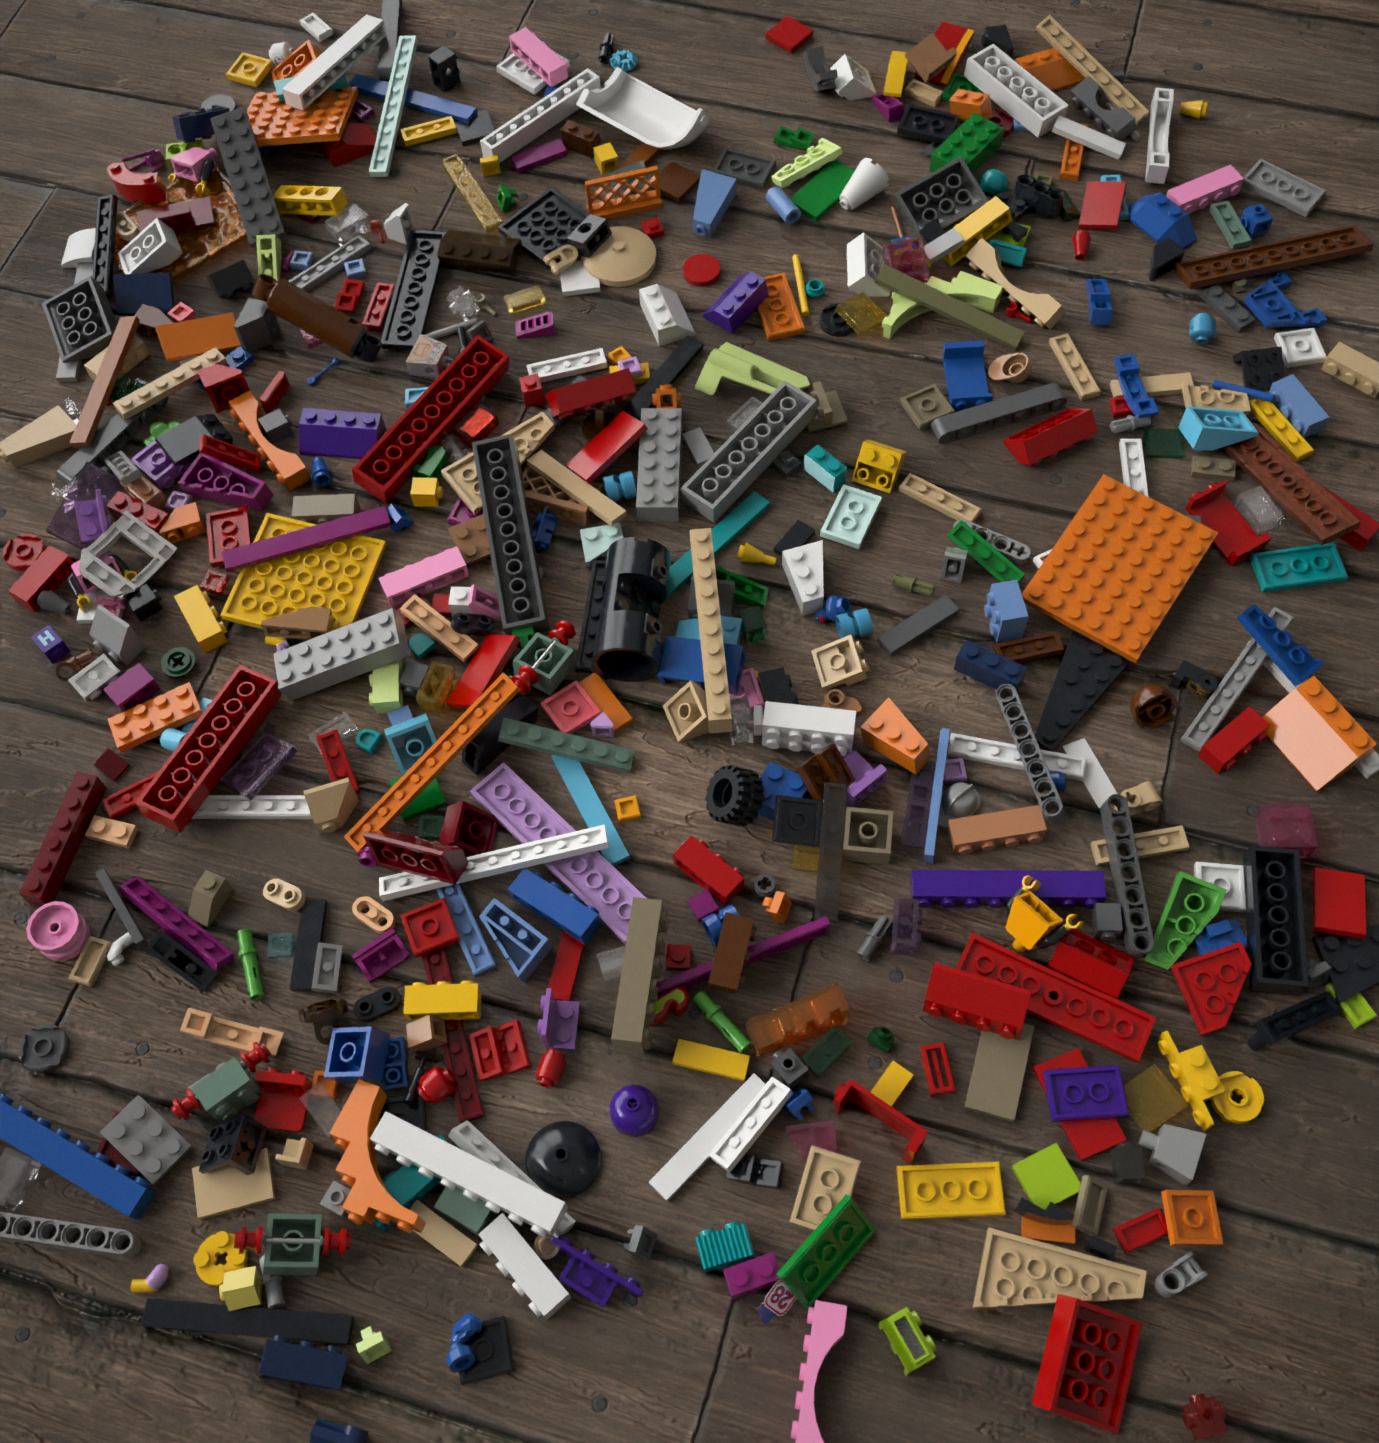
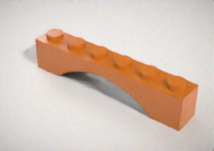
(287, 465)

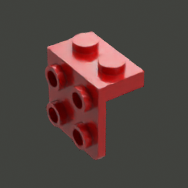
(279, 1099)

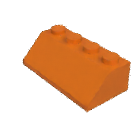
(1051, 69)

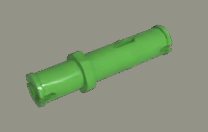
(248, 954)
(715, 1014)

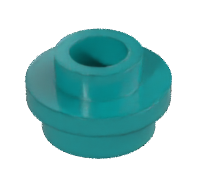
(815, 288)

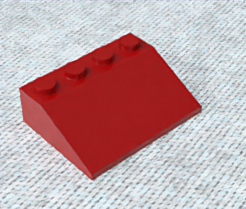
(1087, 1363)

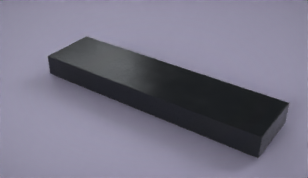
(308, 936)

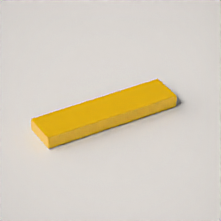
(1281, 429)

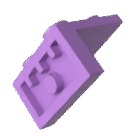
(92, 518)
(866, 777)
(559, 1023)

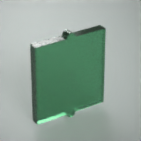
(1163, 443)

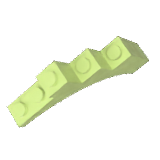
(965, 287)

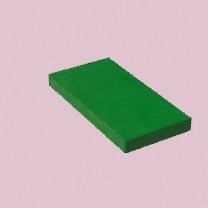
(822, 190)
(826, 1251)

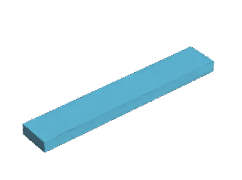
(590, 806)

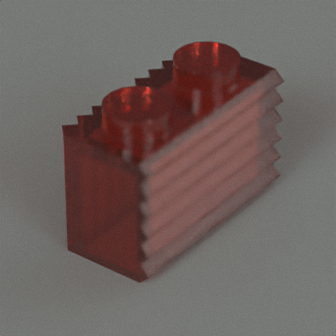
(475, 424)

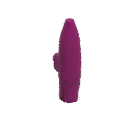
(287, 260)

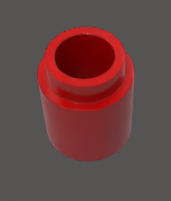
(550, 1068)

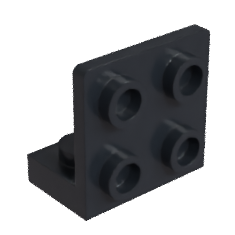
(1261, 367)
(234, 1144)

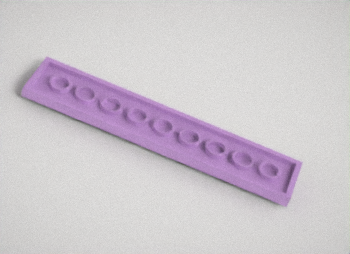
(584, 875)

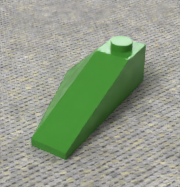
(1184, 916)

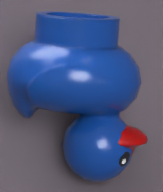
(834, 606)

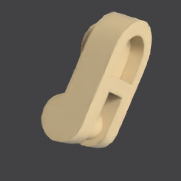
(566, 254)

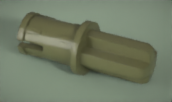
(912, 584)

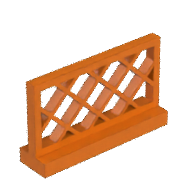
(625, 204)

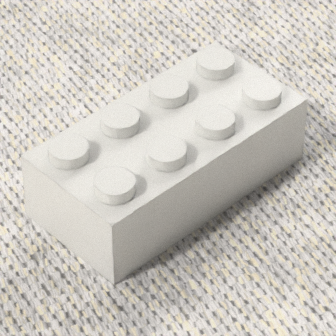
(807, 727)

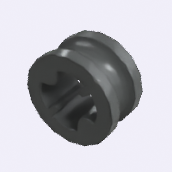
(759, 881)

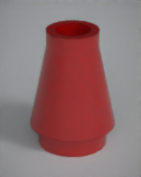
(1081, 242)

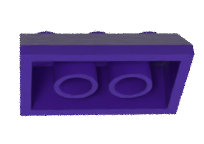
(738, 302)

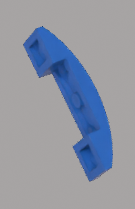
(1133, 388)

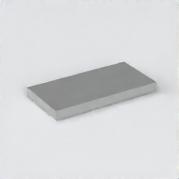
(1283, 187)

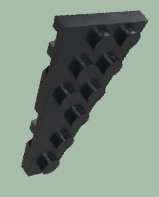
(1080, 682)
(1352, 962)

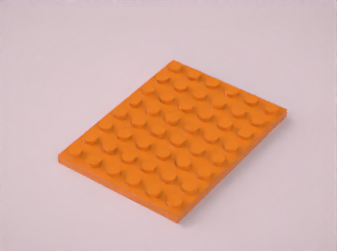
(1118, 567)

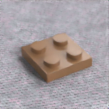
(471, 539)

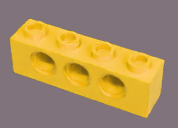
(310, 200)

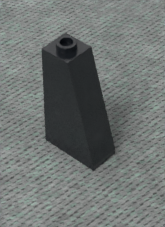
(485, 745)

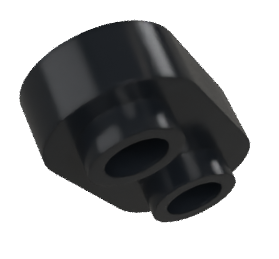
(472, 624)
(377, 1005)

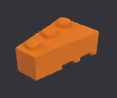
(895, 737)

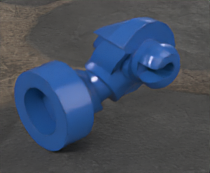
(461, 1355)

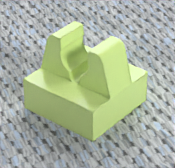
(373, 1345)

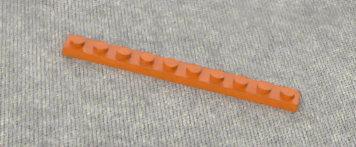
(434, 760)

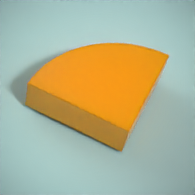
(617, 355)

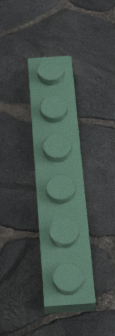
(566, 745)

